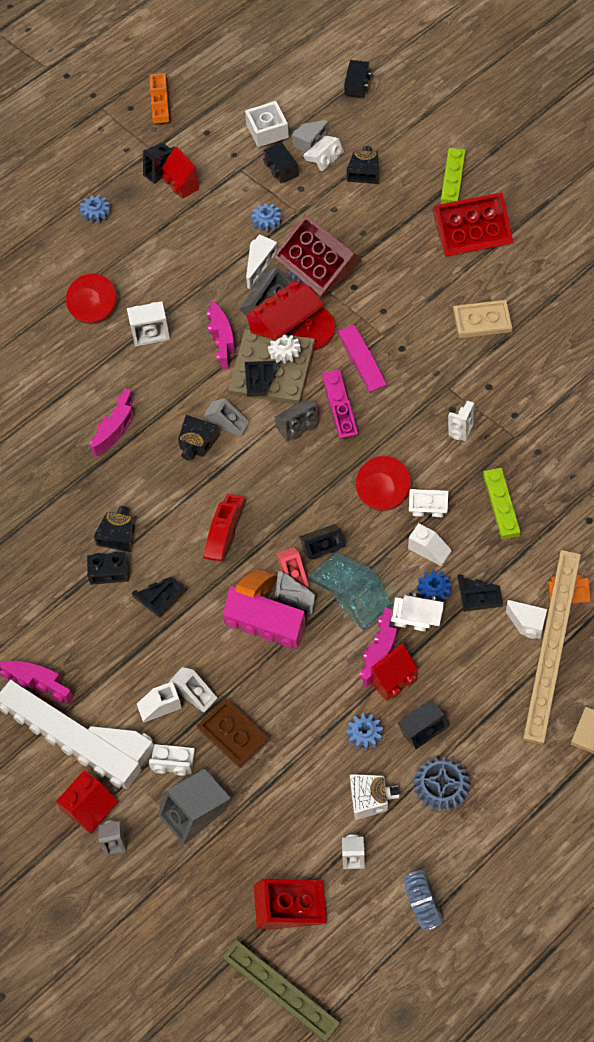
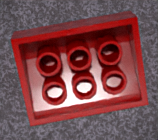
(472, 224)

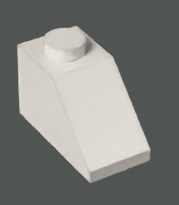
(428, 545)
(527, 618)
(193, 689)
(353, 852)

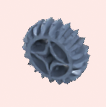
(450, 785)
(423, 900)

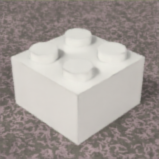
(266, 124)
(148, 323)

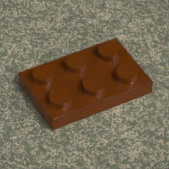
(232, 733)

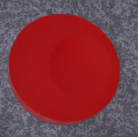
(91, 298)
(317, 326)
(383, 483)

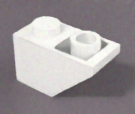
(159, 702)

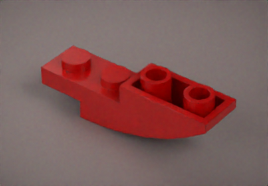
(222, 527)

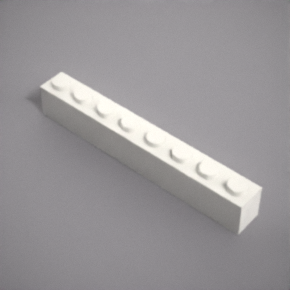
(69, 735)

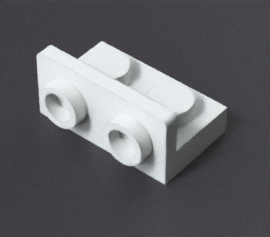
(324, 152)
(462, 423)
(172, 759)

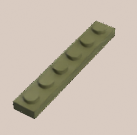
(281, 991)

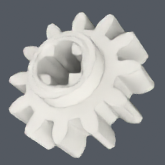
(284, 349)

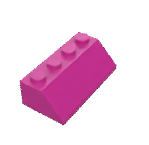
(264, 618)

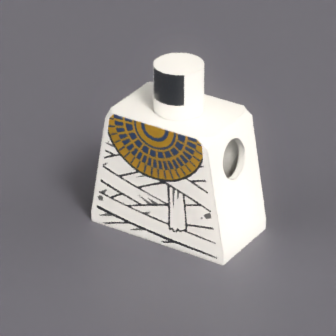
(370, 795)

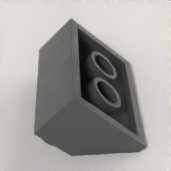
(267, 286)

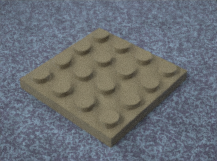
(290, 377)

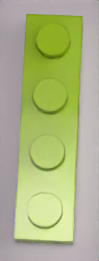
(453, 175)
(501, 503)

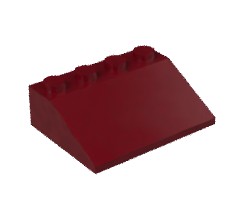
(316, 256)

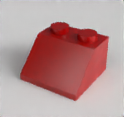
(180, 174)
(394, 673)
(86, 802)

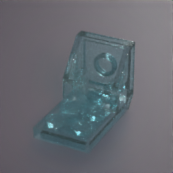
(354, 588)

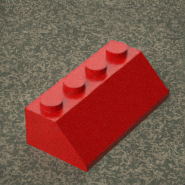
(284, 310)

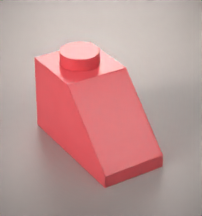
(292, 565)

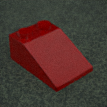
(289, 903)

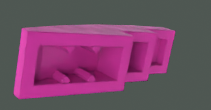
(361, 358)

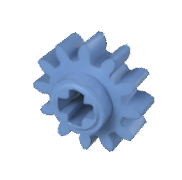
(95, 208)
(266, 217)
(356, 728)

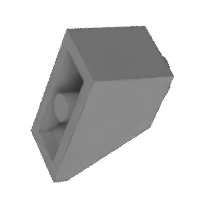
(309, 134)
(226, 417)
(111, 838)

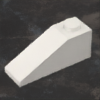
(259, 259)
(129, 742)

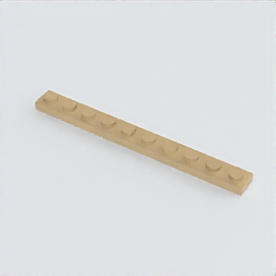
(551, 648)

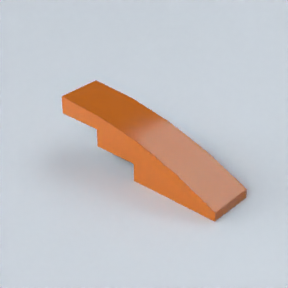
(159, 98)
(256, 583)

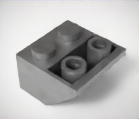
(297, 419)

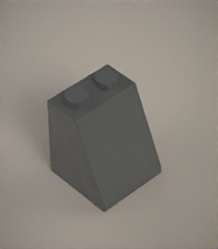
(193, 805)

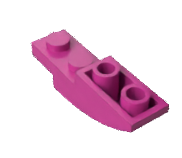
(221, 333)
(339, 404)
(113, 427)
(383, 646)
(31, 676)

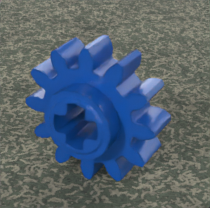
(442, 586)

